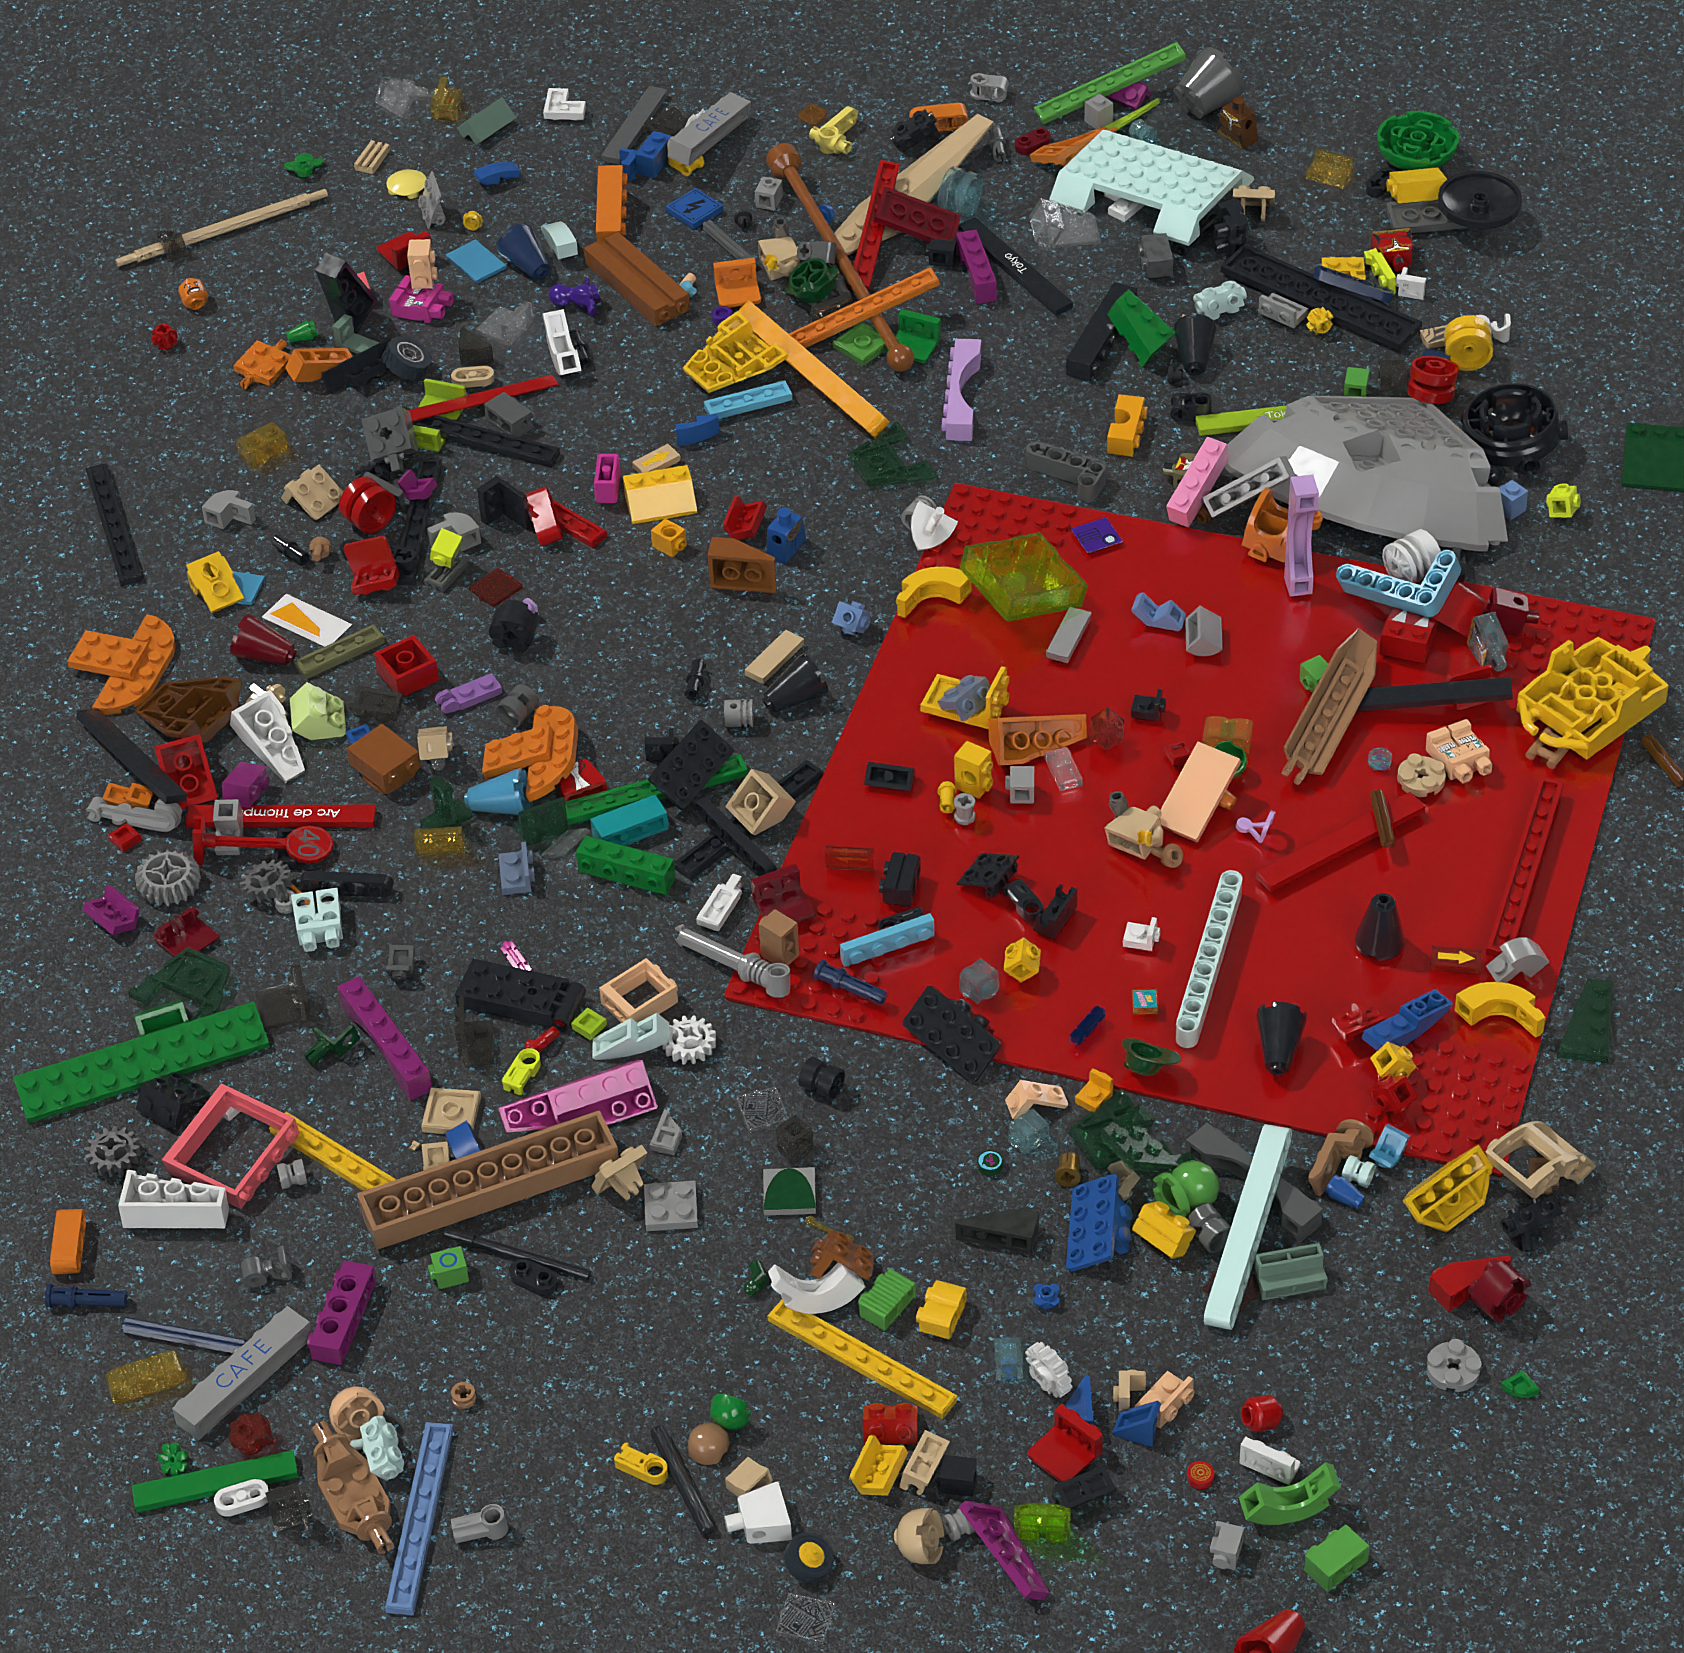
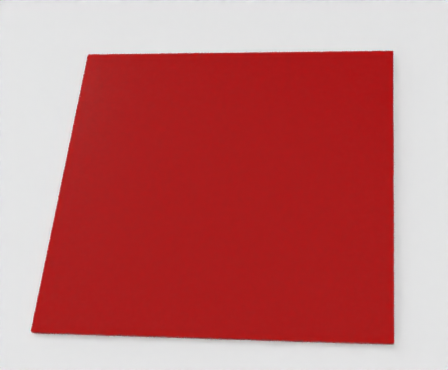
(1285, 942)

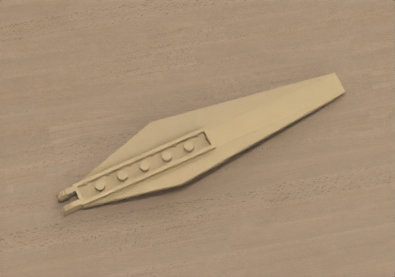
(920, 179)

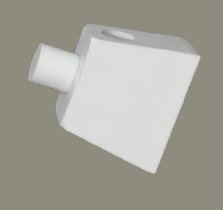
(761, 1516)

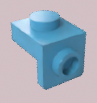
(1389, 1147)

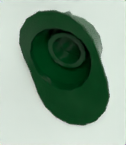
(1147, 1058)

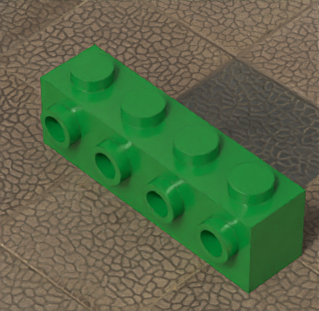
(625, 865)

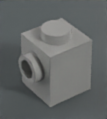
(1098, 111)
(768, 193)
(1021, 784)

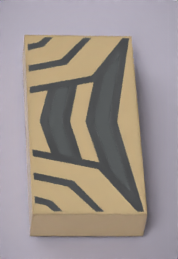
(1433, 337)

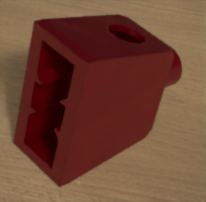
(1511, 610)

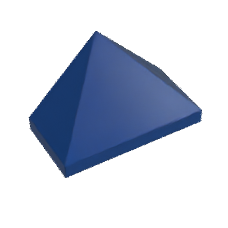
(1082, 1401)
(1138, 1423)

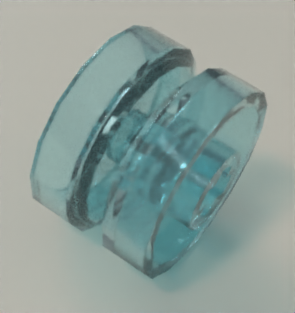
(960, 191)

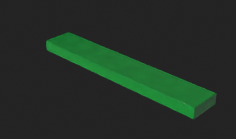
(209, 1481)

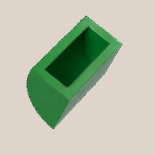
(160, 1018)

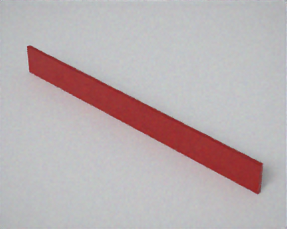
(482, 397)

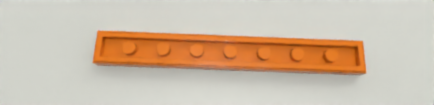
(866, 308)

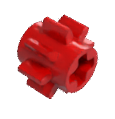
(164, 336)

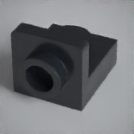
(1148, 707)

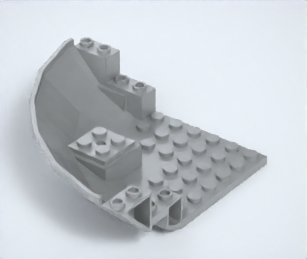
(1381, 467)

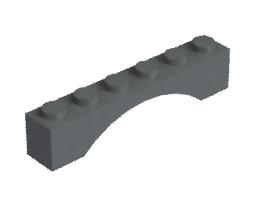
(1296, 1211)

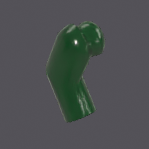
(757, 1280)

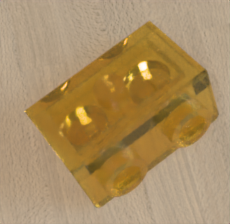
(1331, 168)
(439, 841)

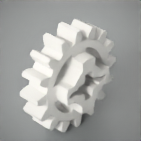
(689, 1040)
(1048, 1369)

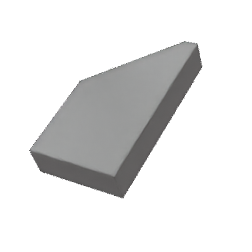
(666, 1136)

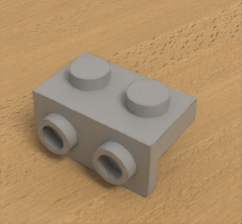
(1282, 310)

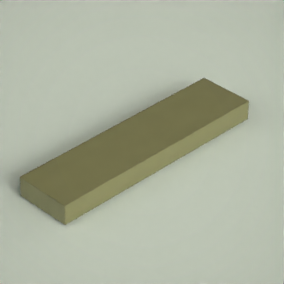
(339, 651)

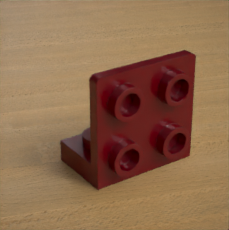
(782, 892)

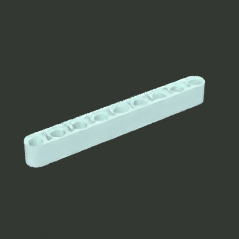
(1208, 959)
(1247, 1227)

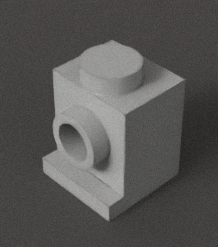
(1226, 1545)

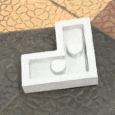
(559, 107)
(1122, 208)

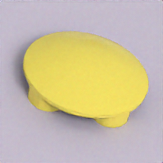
(406, 183)

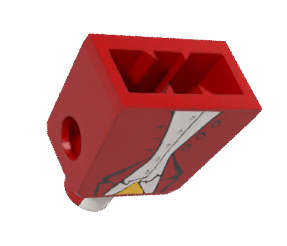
(582, 781)

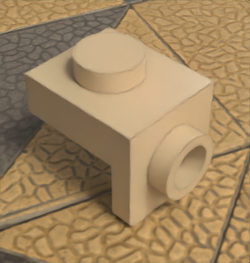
(435, 1154)
(1128, 1381)

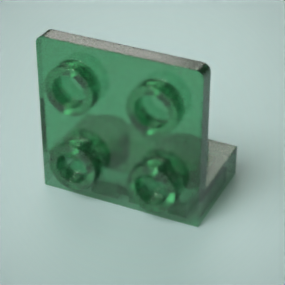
(542, 822)

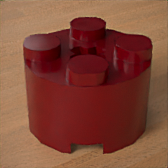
(1499, 1290)

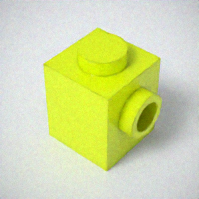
(445, 548)

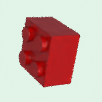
(406, 666)

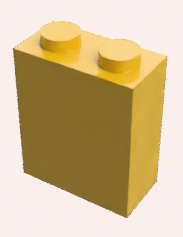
(1415, 185)

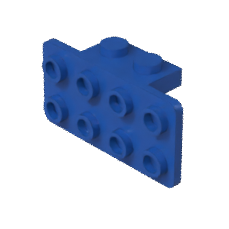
(1097, 1223)

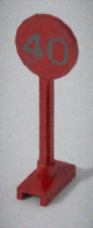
(303, 844)

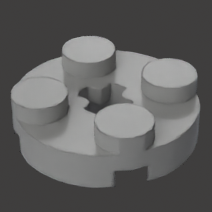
(1458, 1353)

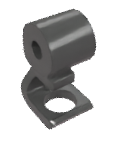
(256, 1271)

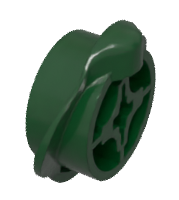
(812, 280)

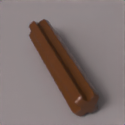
(1663, 759)
(1382, 818)

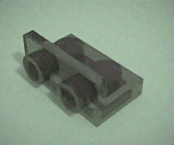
(667, 122)

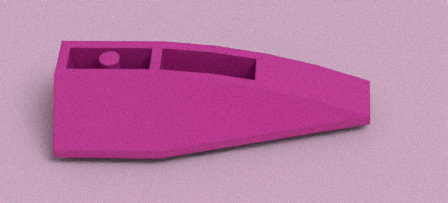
(615, 1092)

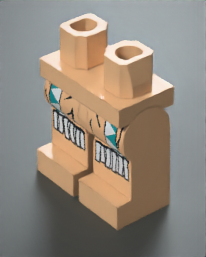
(1459, 751)

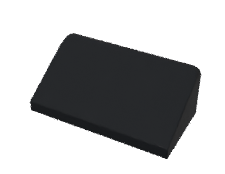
(889, 776)

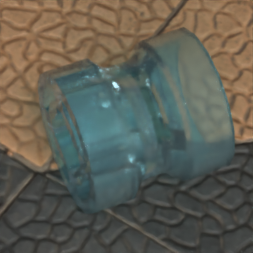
(1142, 131)

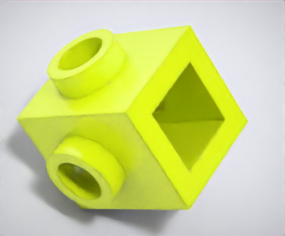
(1563, 501)

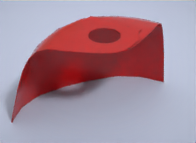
(1460, 608)

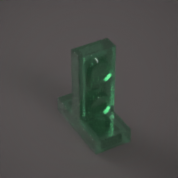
(447, 811)

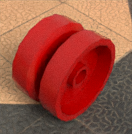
(1432, 379)
(367, 505)

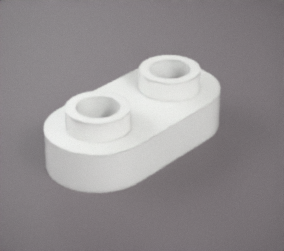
(241, 1497)

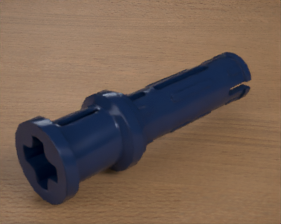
(840, 979)
(73, 1296)

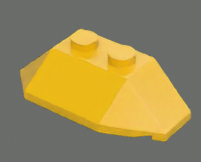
(1451, 1191)

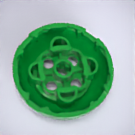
(1417, 140)

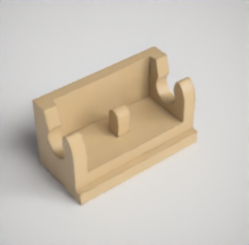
(924, 1461)

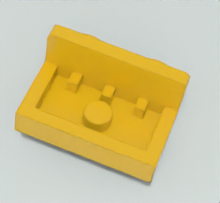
(877, 1467)

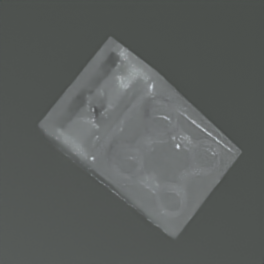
(1063, 225)

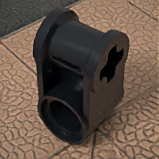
(1191, 406)

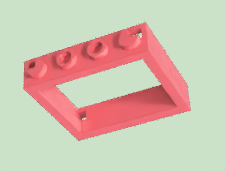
(205, 1122)

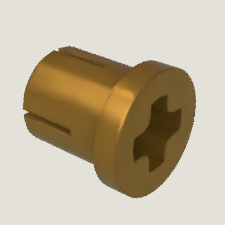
(1068, 1171)

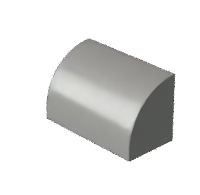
(1203, 632)

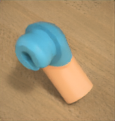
(687, 284)

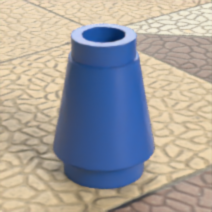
(1344, 1192)

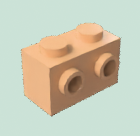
(421, 264)

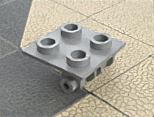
(430, 202)

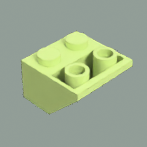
(317, 713)

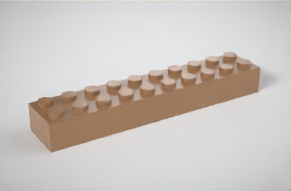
(487, 1180)

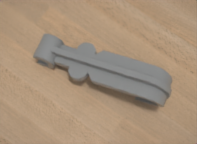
(162, 819)

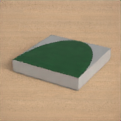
(789, 1191)

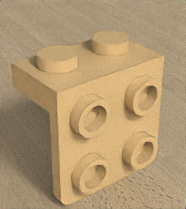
(314, 492)

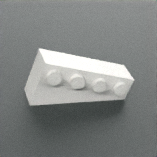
(171, 1204)

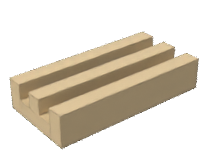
(368, 156)

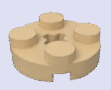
(1421, 765)

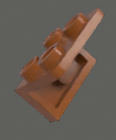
(840, 1248)

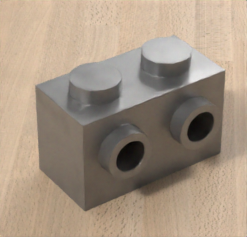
(1156, 255)

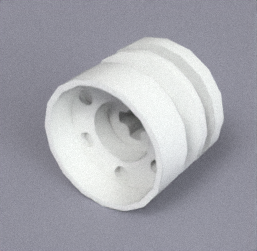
(1411, 556)

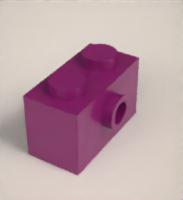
(245, 783)

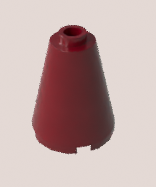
(261, 643)

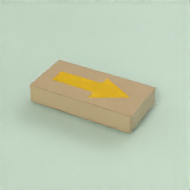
(657, 459)

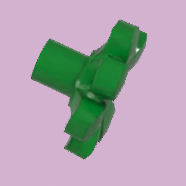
(173, 1459)

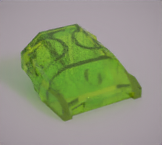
(1042, 1518)

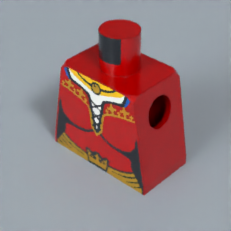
(1394, 246)

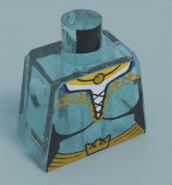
(1488, 641)

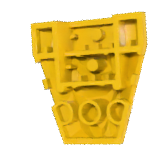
(732, 355)

